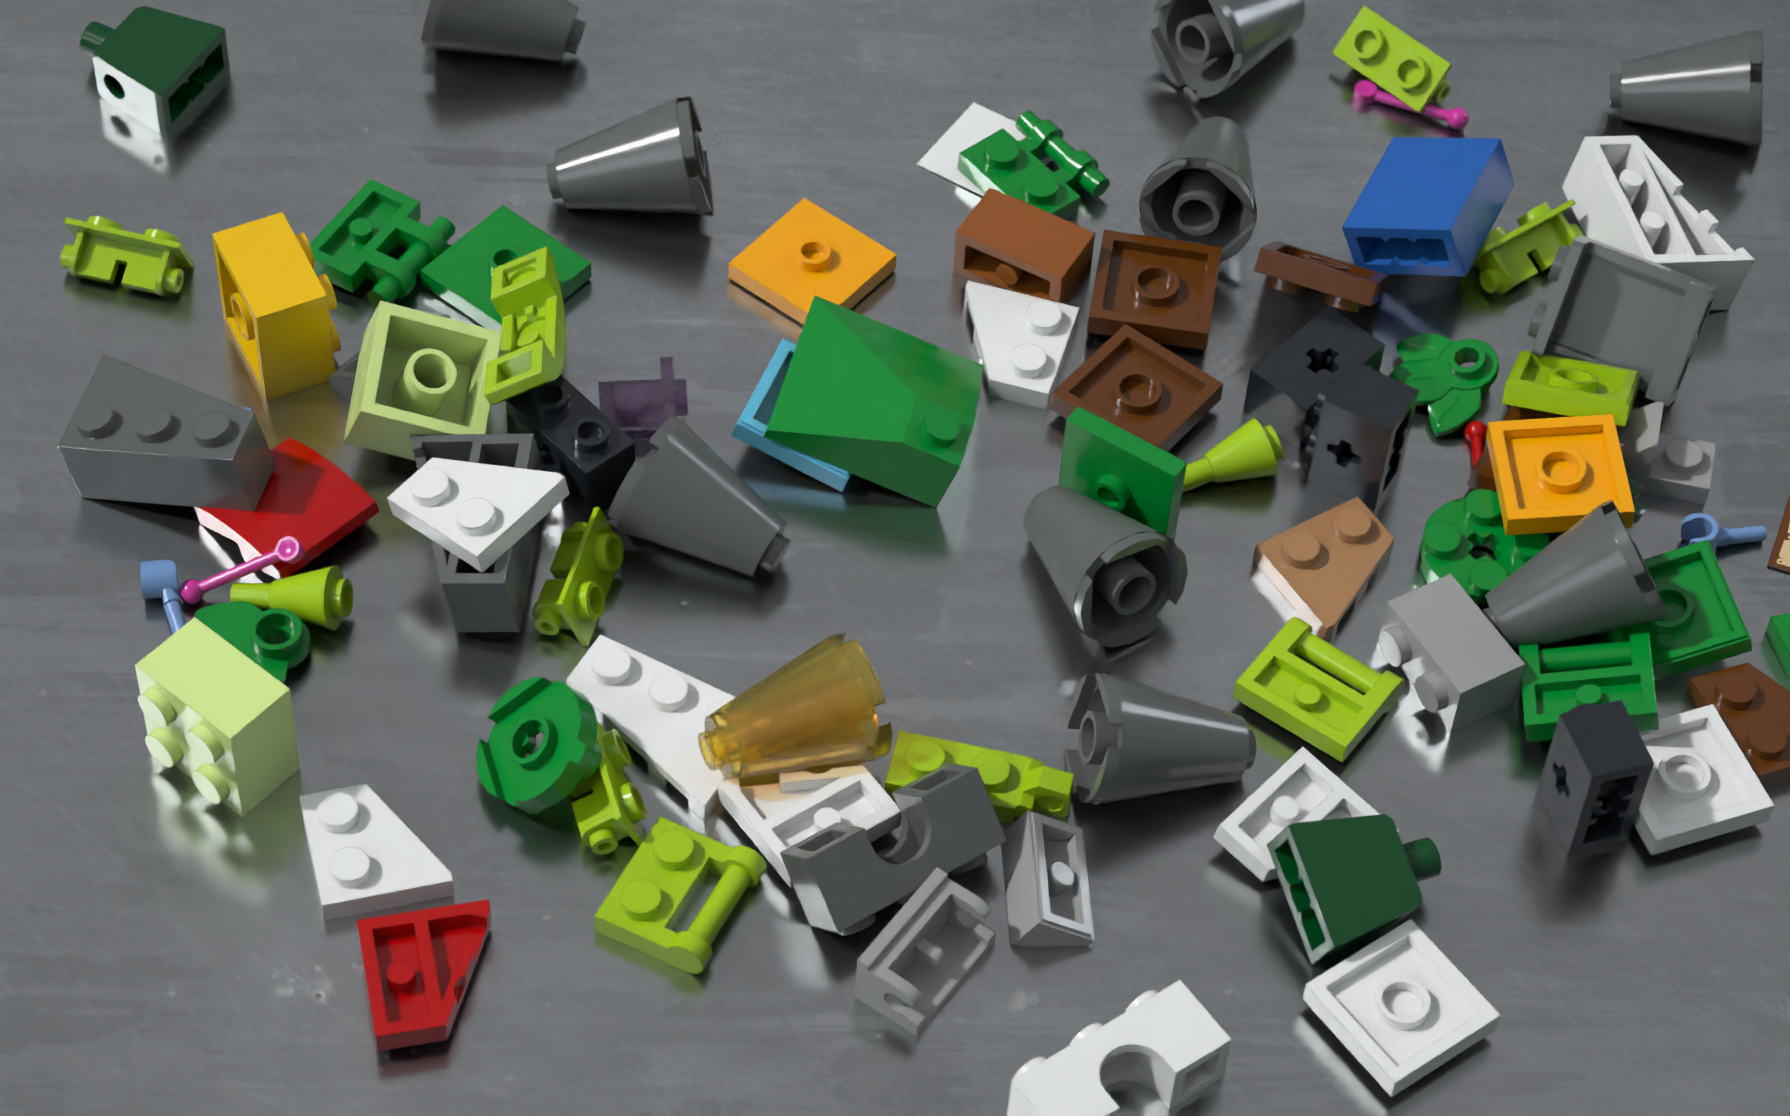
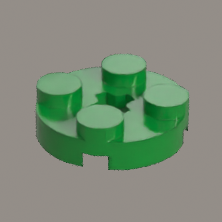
(1469, 523)
(564, 756)

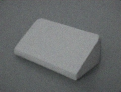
(1046, 883)

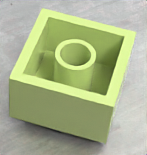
(418, 379)
(217, 717)

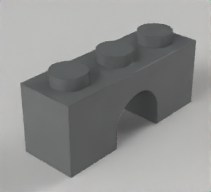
(944, 826)

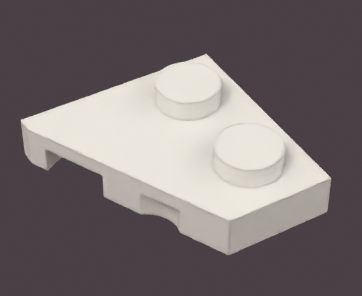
(1020, 342)
(476, 506)
(1295, 793)
(805, 804)
(367, 855)

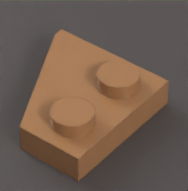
(1326, 563)

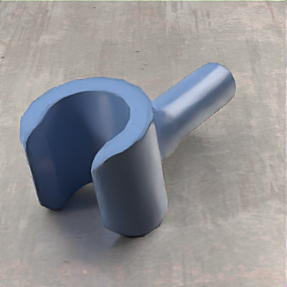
(1703, 527)
(161, 581)

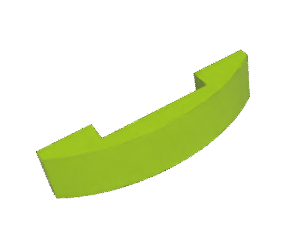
(531, 327)

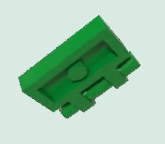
(1017, 170)
(364, 234)

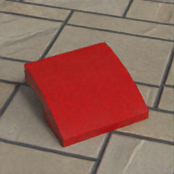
(302, 500)

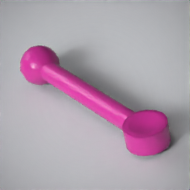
(1366, 93)
(287, 550)

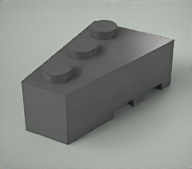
(163, 443)
(498, 595)

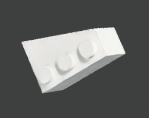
(1637, 206)

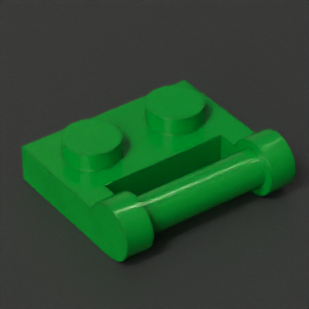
(1587, 674)

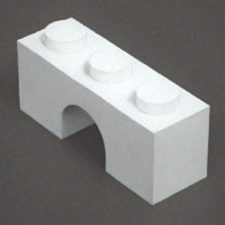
(1158, 1042)

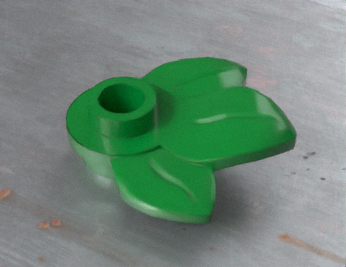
(1449, 390)
(256, 632)

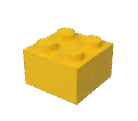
(276, 305)

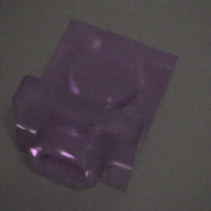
(644, 405)

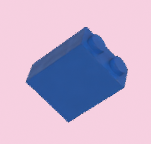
(1429, 205)

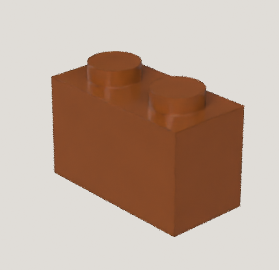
(1022, 249)

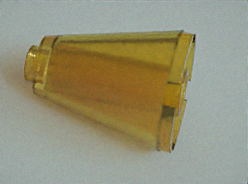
(801, 716)

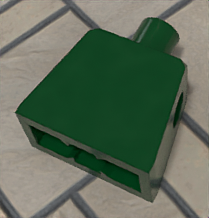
(157, 65)
(1349, 878)

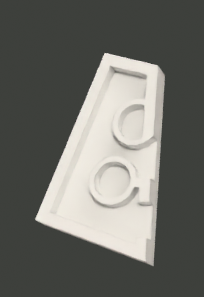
(655, 713)

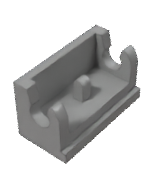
(924, 952)

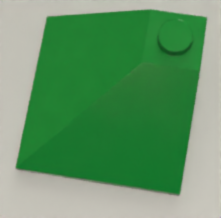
(877, 402)

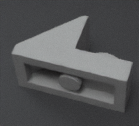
(1665, 462)

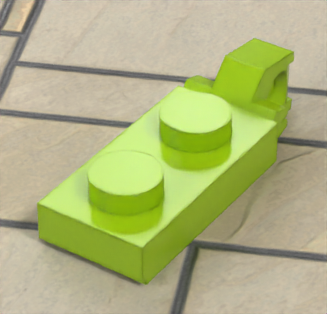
(1010, 778)

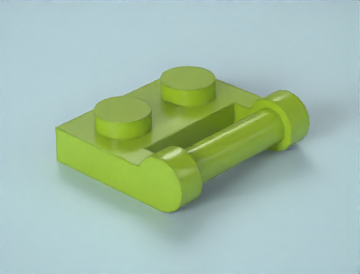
(1311, 700)
(662, 884)

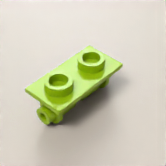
(1394, 60)
(104, 245)
(1505, 255)
(588, 562)
(615, 805)

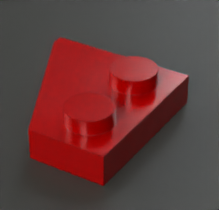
(420, 969)

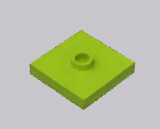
(1571, 387)

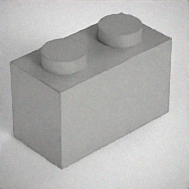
(1450, 652)

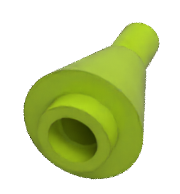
(1242, 455)
(314, 596)

